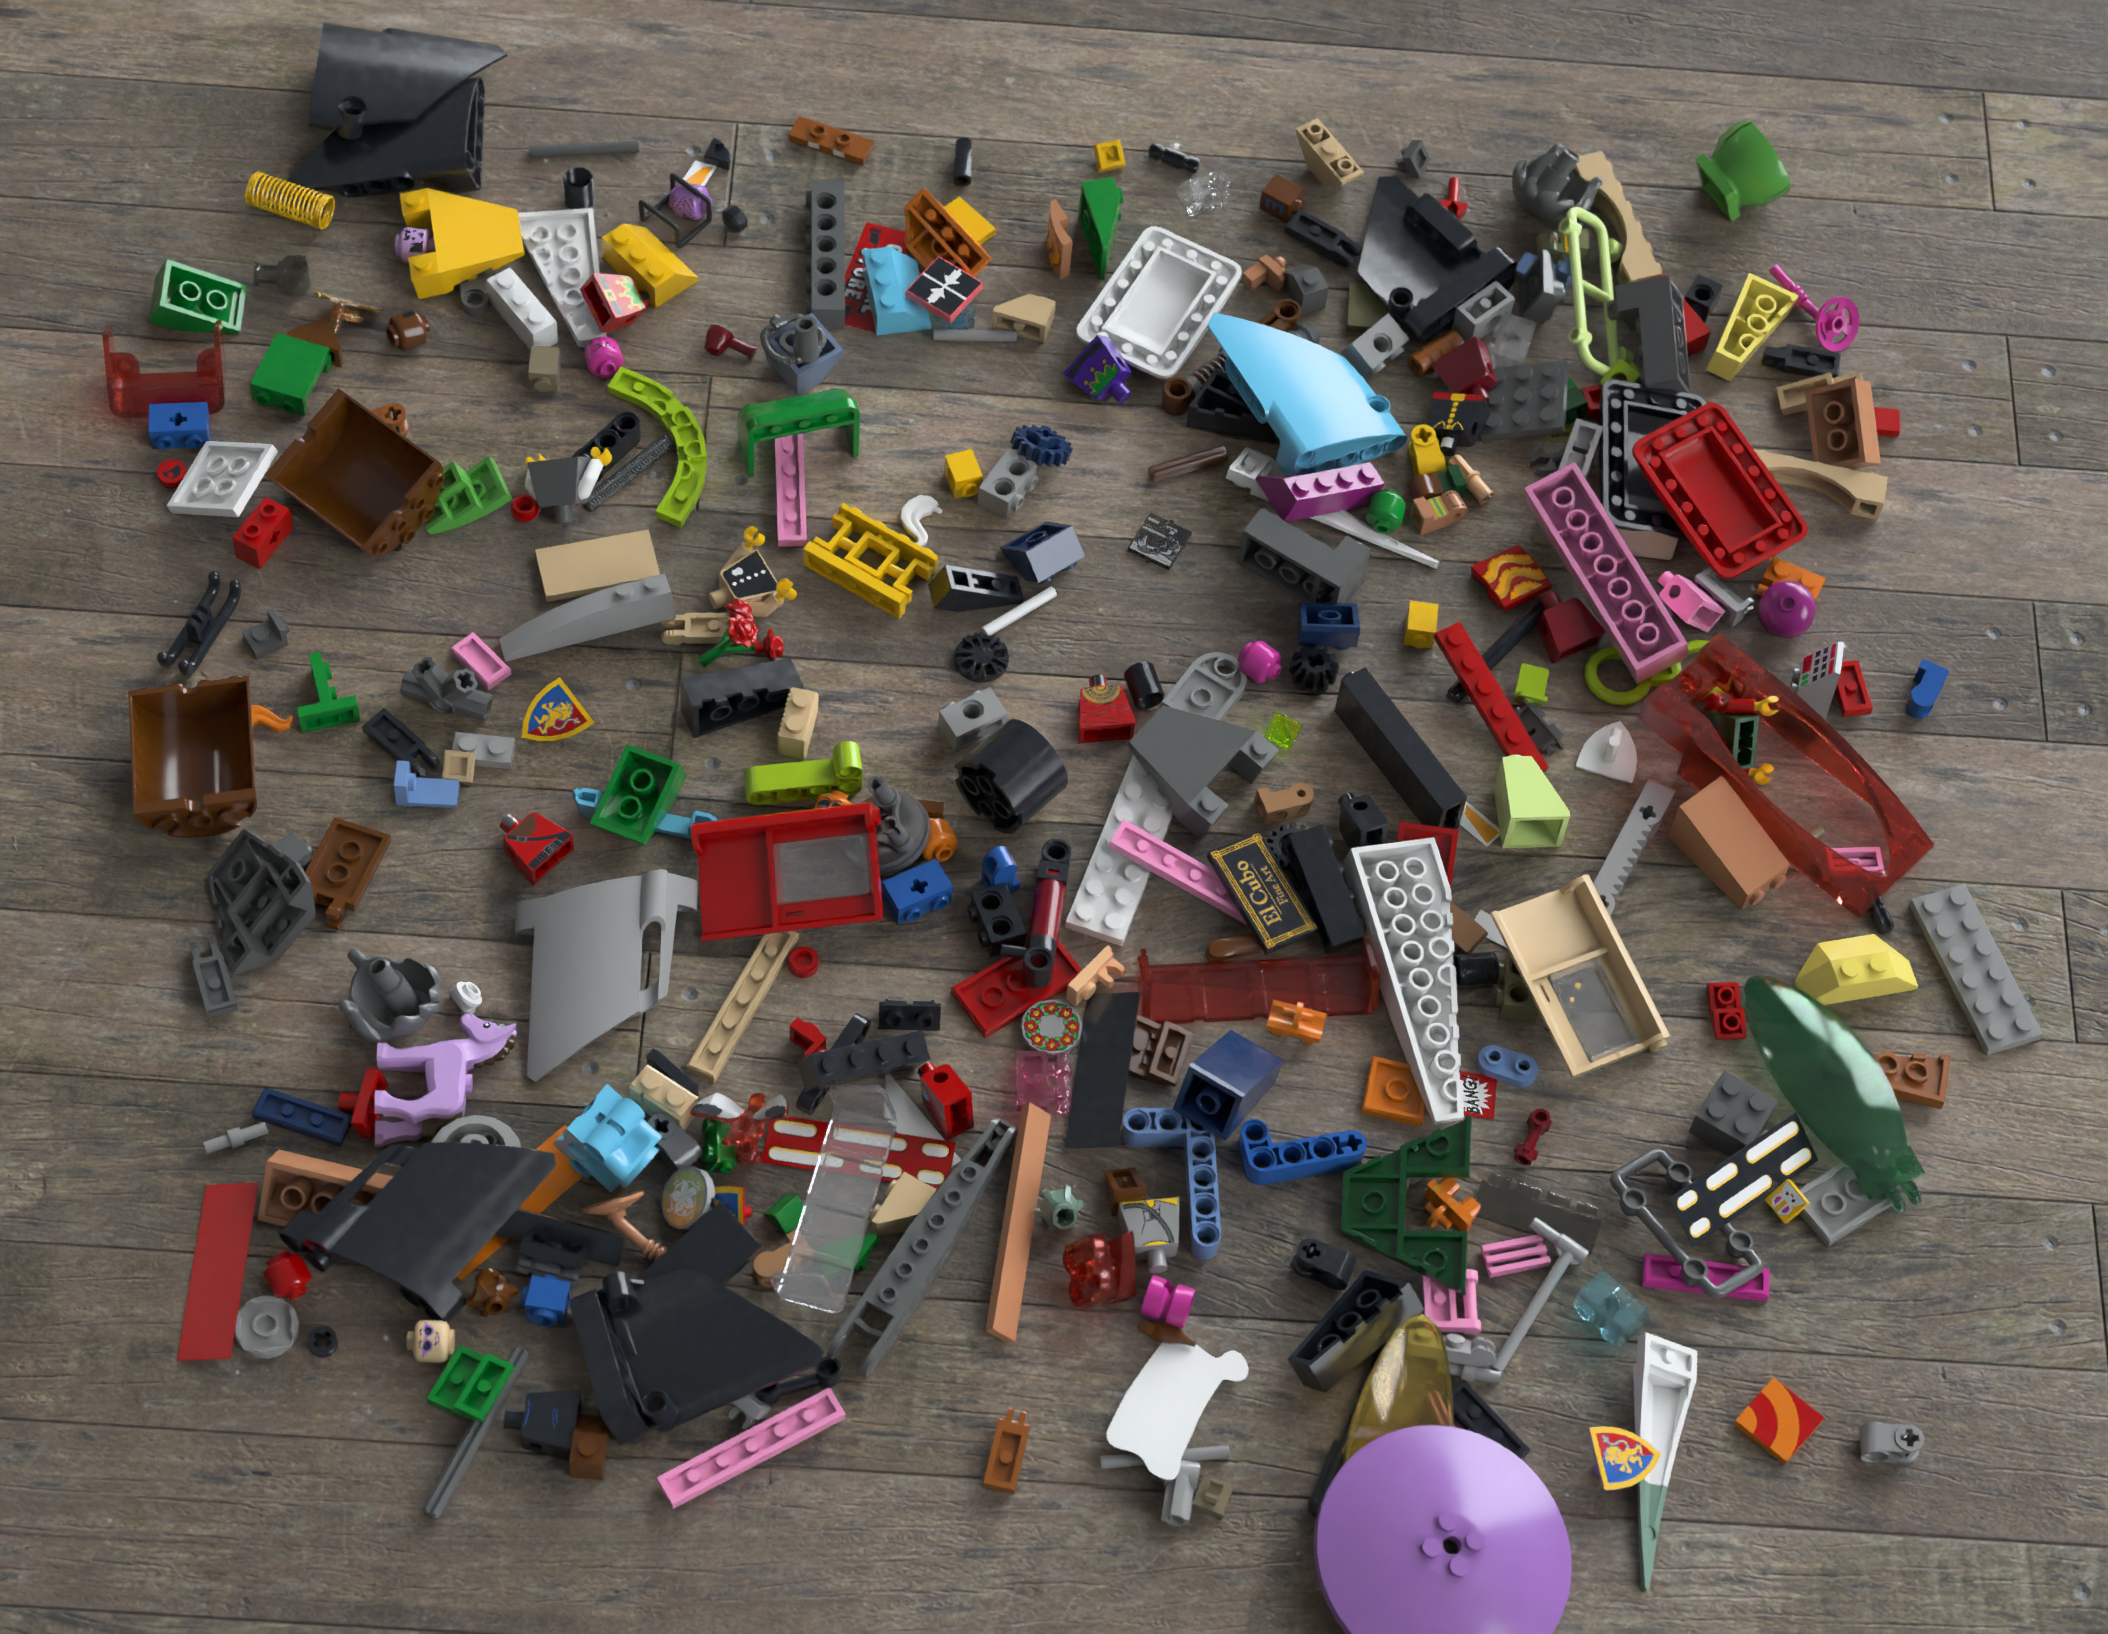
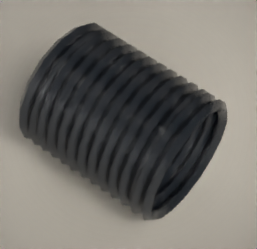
(579, 188)
(1144, 685)
(1476, 968)

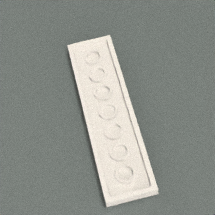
(1113, 882)

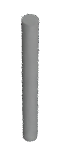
(1190, 1454)

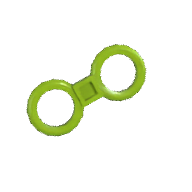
(1643, 688)

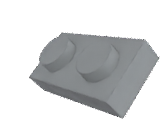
(489, 750)

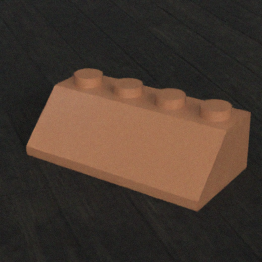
(308, 1184)

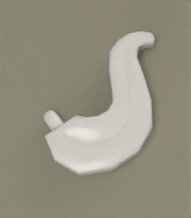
(913, 512)

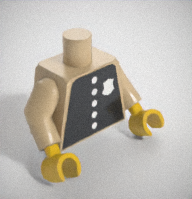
(750, 579)

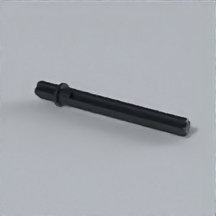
(1503, 645)

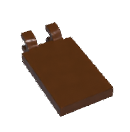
(345, 867)

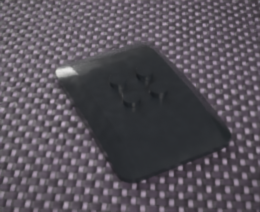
(1627, 415)

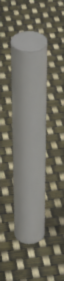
(974, 335)

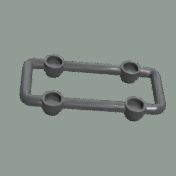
(1693, 1269)

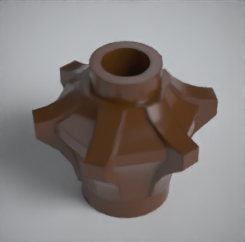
(491, 1293)

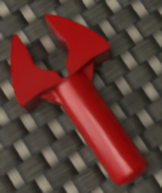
(1452, 201)

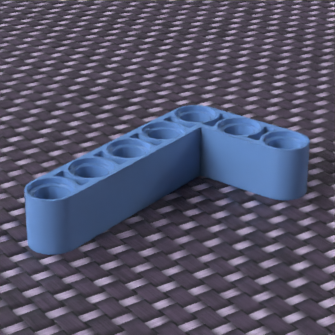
(1195, 1168)

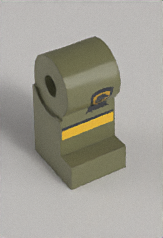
(1557, 245)

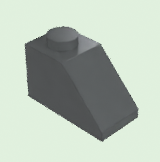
(1306, 287)

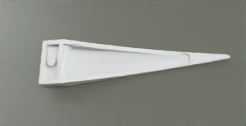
(1253, 463)

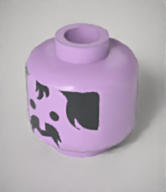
(413, 243)

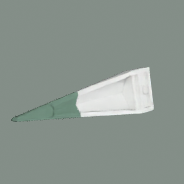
(1661, 1399)

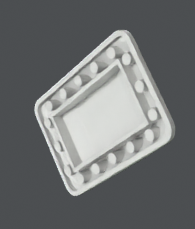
(1160, 301)

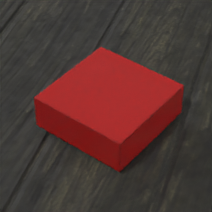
(1887, 421)

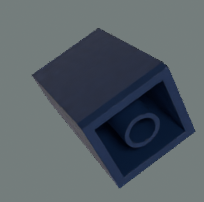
(1226, 1083)

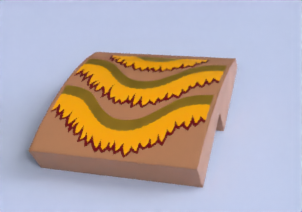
(1058, 242)

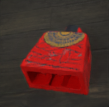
(1104, 713)

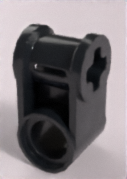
(1328, 1264)

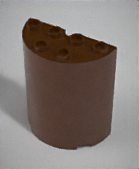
(360, 476)
(193, 757)

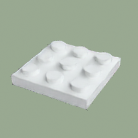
(222, 478)

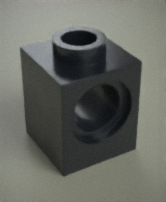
(1703, 296)

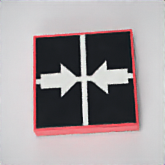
(944, 289)

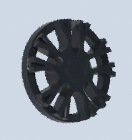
(981, 657)

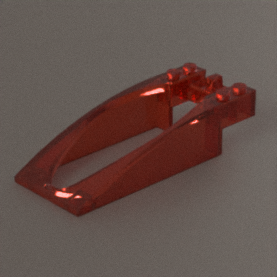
(1705, 758)

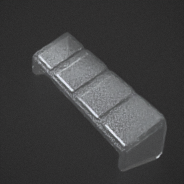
(839, 1199)

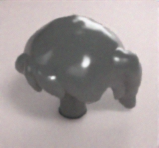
(1550, 188)
(390, 996)

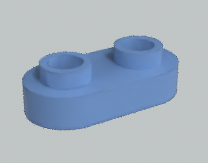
(1506, 1067)

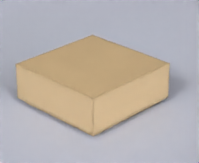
(458, 765)

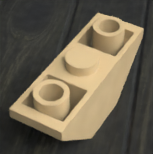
(1326, 156)

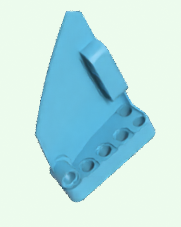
(1307, 396)

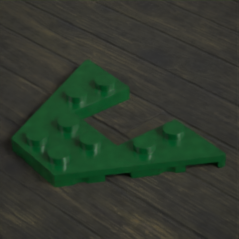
(1377, 1205)

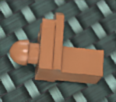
(1265, 270)

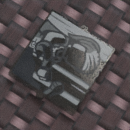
(1159, 541)

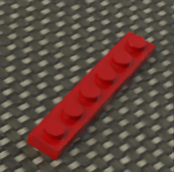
(1486, 694)

